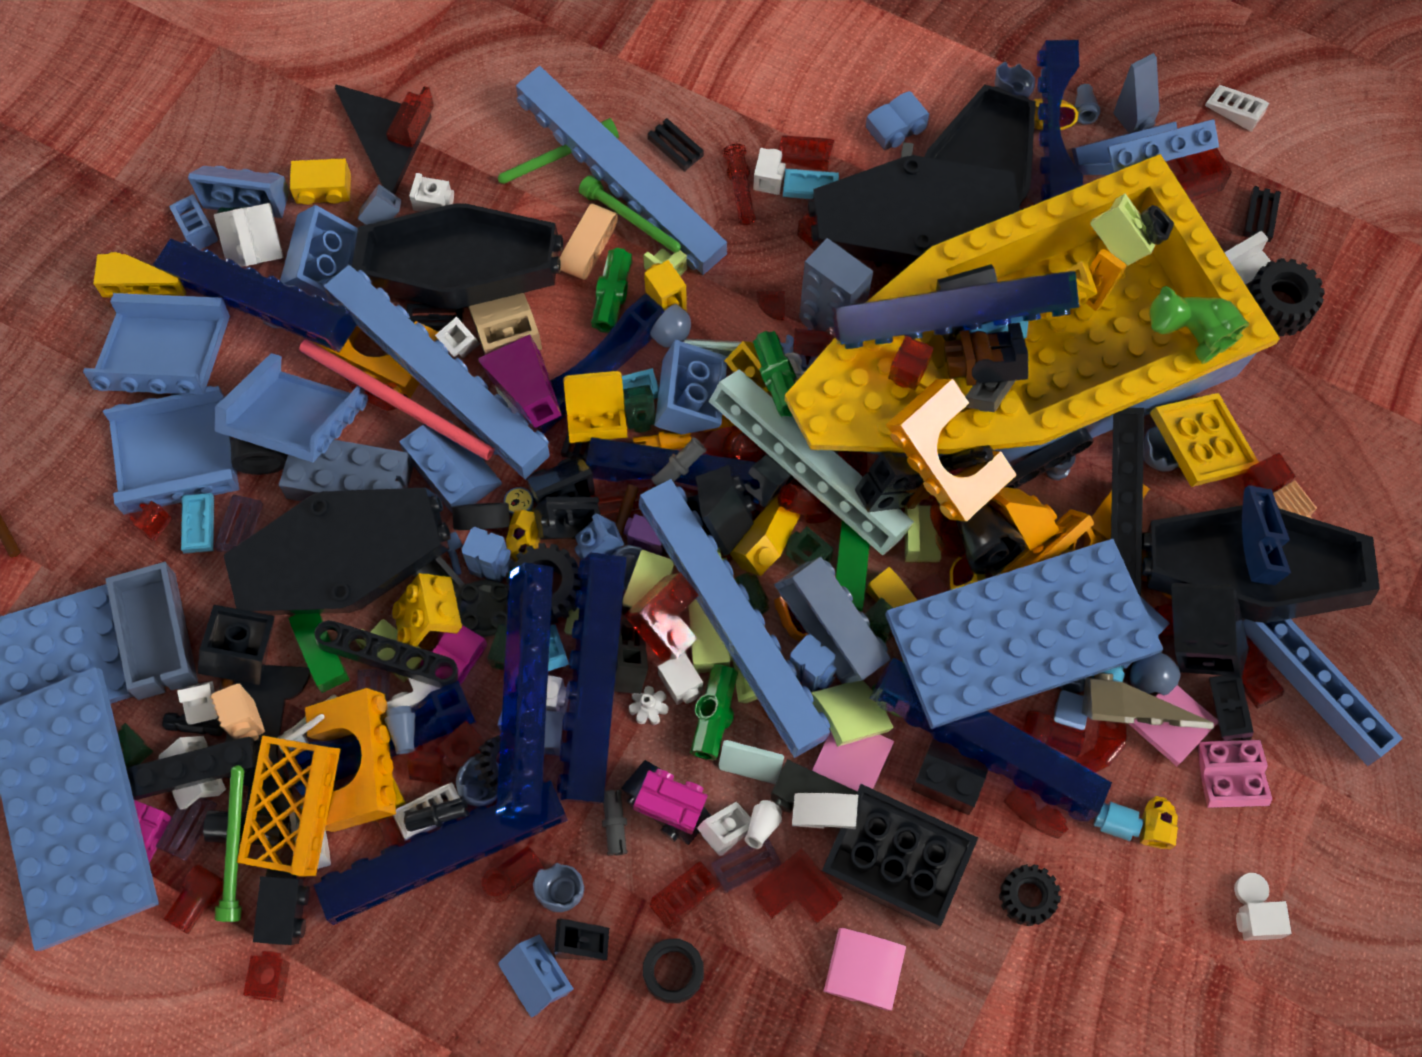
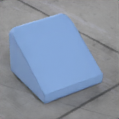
(1069, 710)

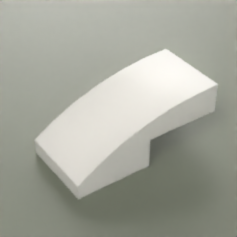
(825, 810)

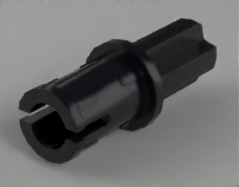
(436, 814)

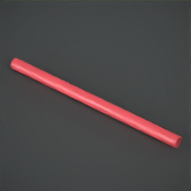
(397, 399)

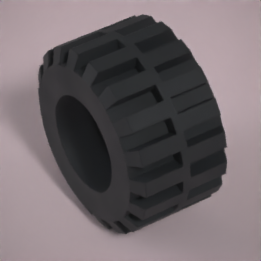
(1298, 284)
(564, 598)

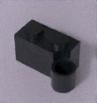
(280, 909)

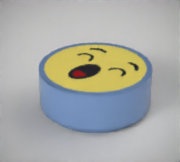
(518, 499)

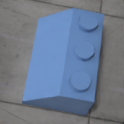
(239, 188)
(318, 250)
(685, 388)
(449, 468)

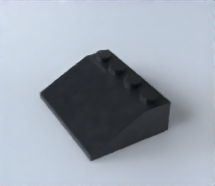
(900, 858)

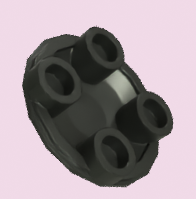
(483, 606)

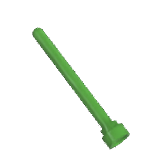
(546, 158)
(593, 190)
(228, 907)

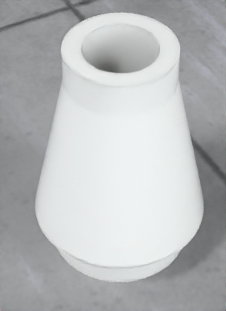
(764, 820)

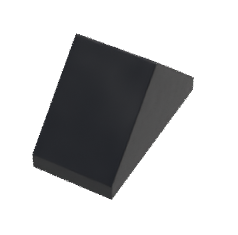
(581, 941)

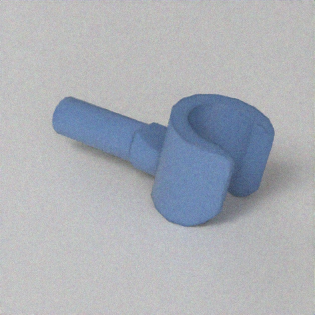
(454, 543)

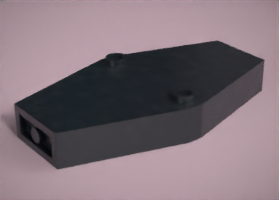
(992, 133)
(909, 206)
(458, 255)
(337, 551)
(1327, 563)

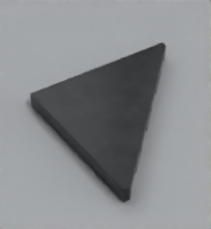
(371, 120)

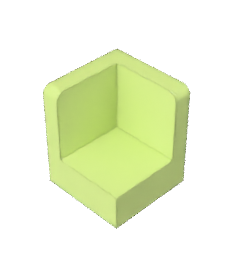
(678, 260)

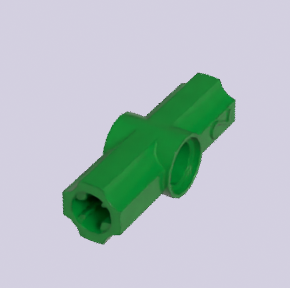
(611, 290)
(775, 369)
(714, 712)

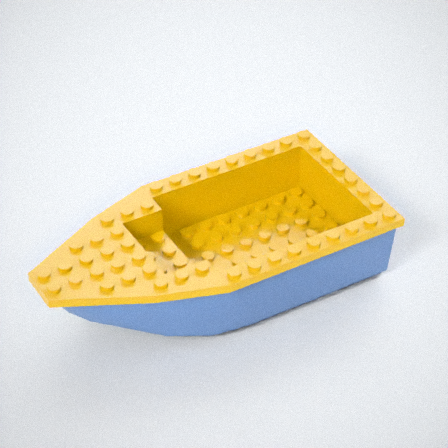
(1078, 364)

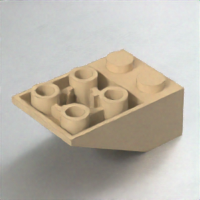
(504, 322)

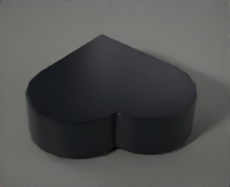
(1157, 224)

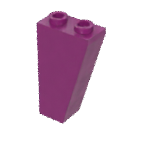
(523, 379)

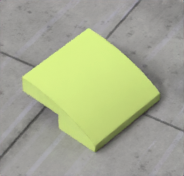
(851, 712)

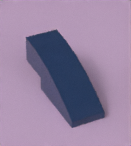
(1263, 536)

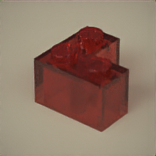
(658, 617)

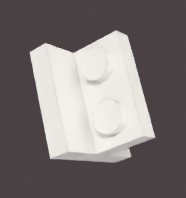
(249, 235)

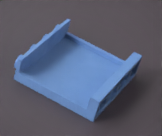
(1128, 149)
(160, 344)
(287, 411)
(169, 450)

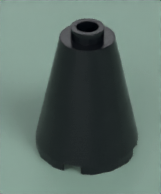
(989, 540)

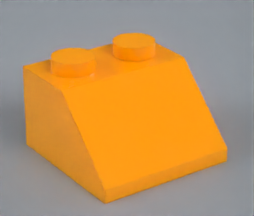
(1026, 515)

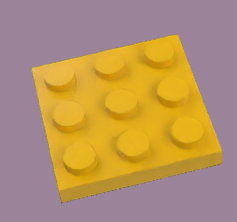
(1204, 439)

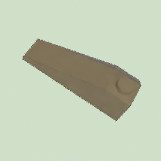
(1118, 702)

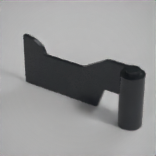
(276, 687)

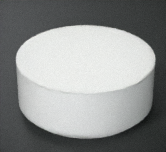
(1251, 888)

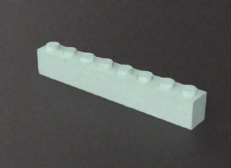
(817, 470)

